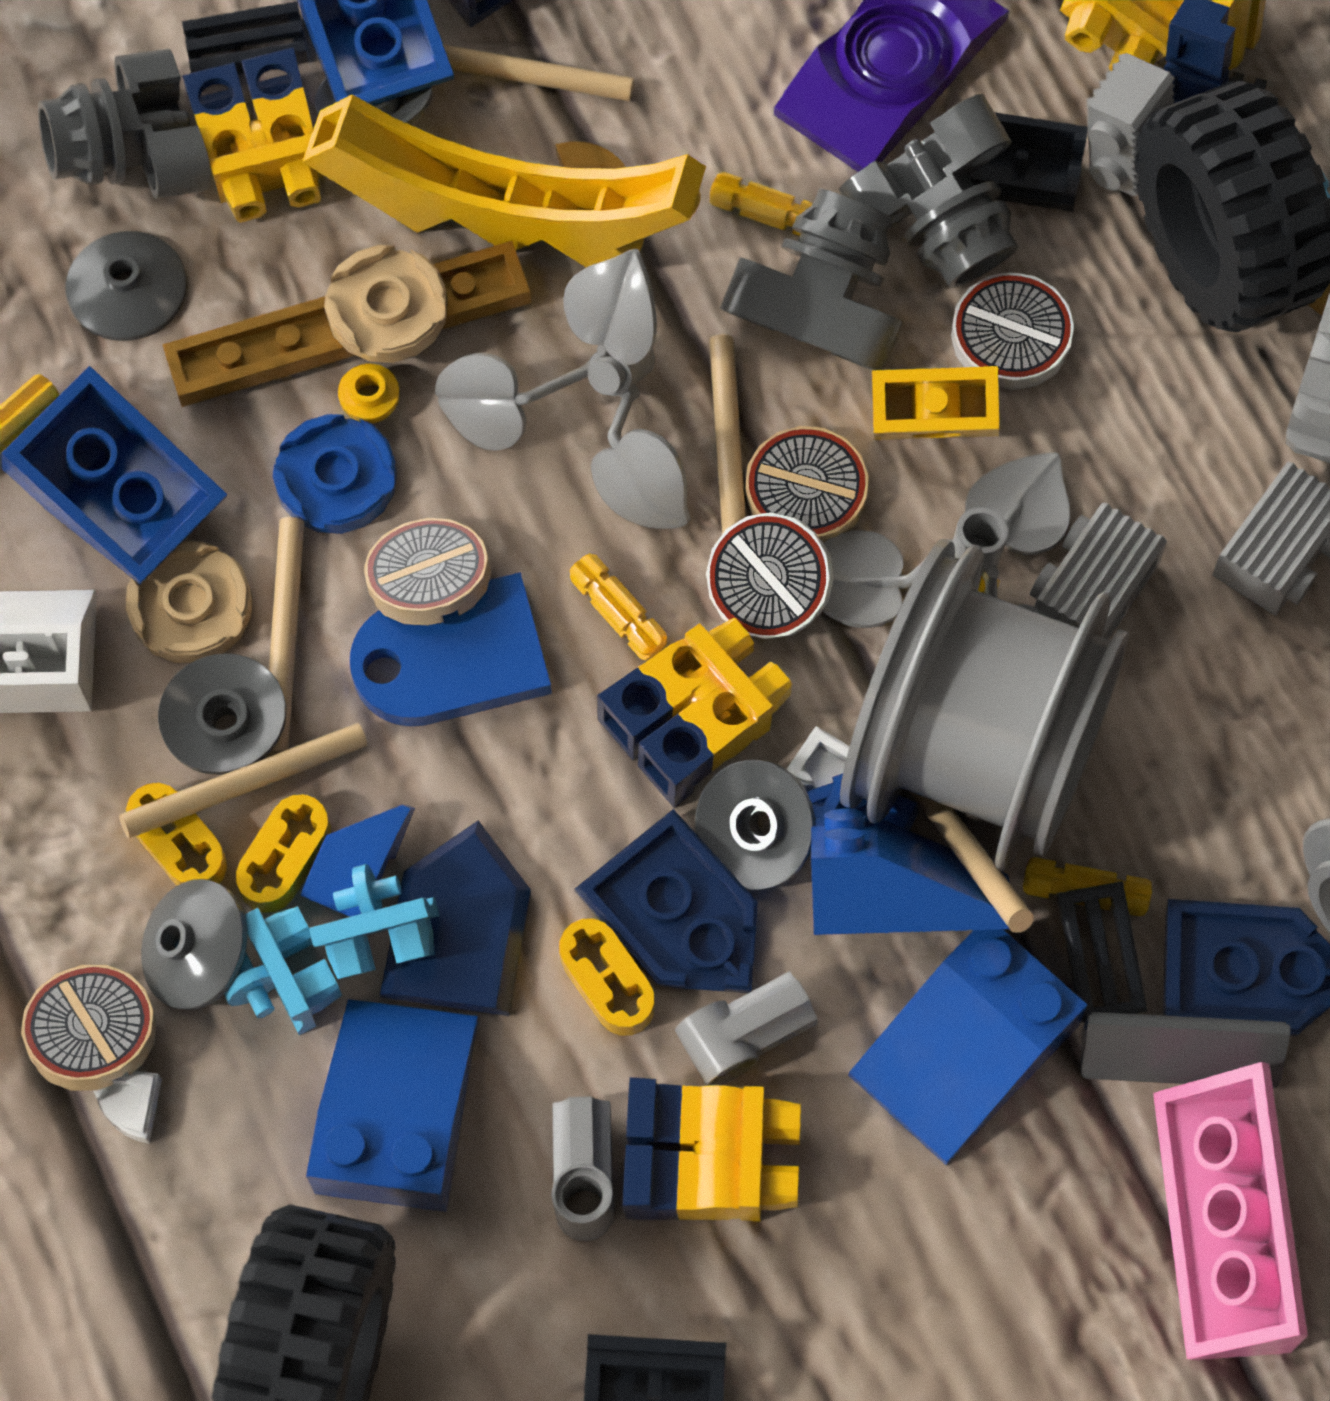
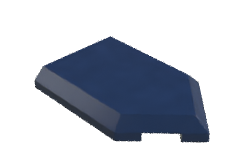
(677, 910)
(478, 929)
(1244, 963)

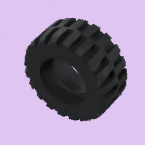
(1235, 205)
(308, 1310)

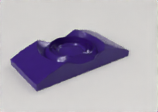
(884, 73)

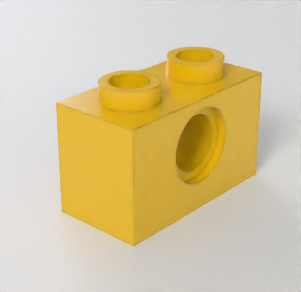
(935, 403)

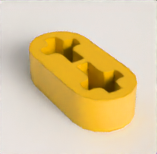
(190, 829)
(272, 844)
(619, 968)

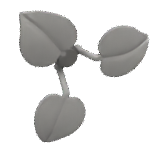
(605, 307)
(1009, 506)

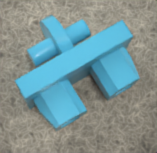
(347, 938)
(301, 992)

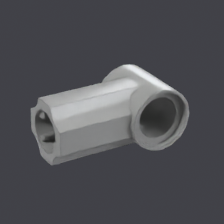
(731, 1036)
(583, 1164)

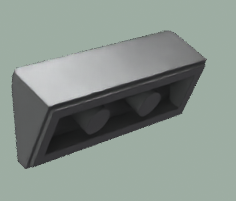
(1178, 1047)

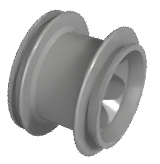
(982, 705)

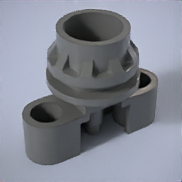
(127, 128)
(956, 221)
(836, 250)

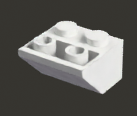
(47, 650)

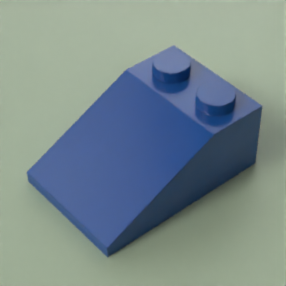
(376, 47)
(111, 476)
(890, 881)
(968, 1041)
(393, 1106)

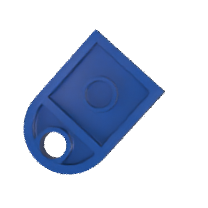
(456, 665)

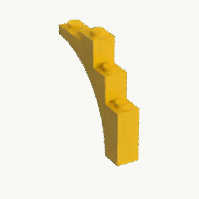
(499, 198)

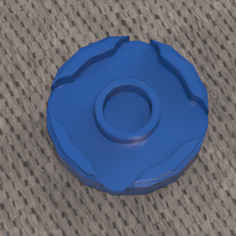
(335, 473)

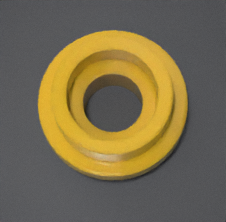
(369, 408)

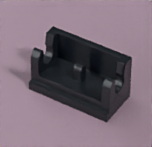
(1040, 163)
(653, 1369)

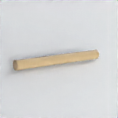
(540, 73)
(727, 430)
(286, 615)
(242, 780)
(977, 864)

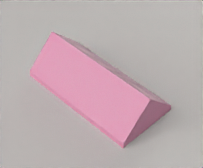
(1230, 1216)

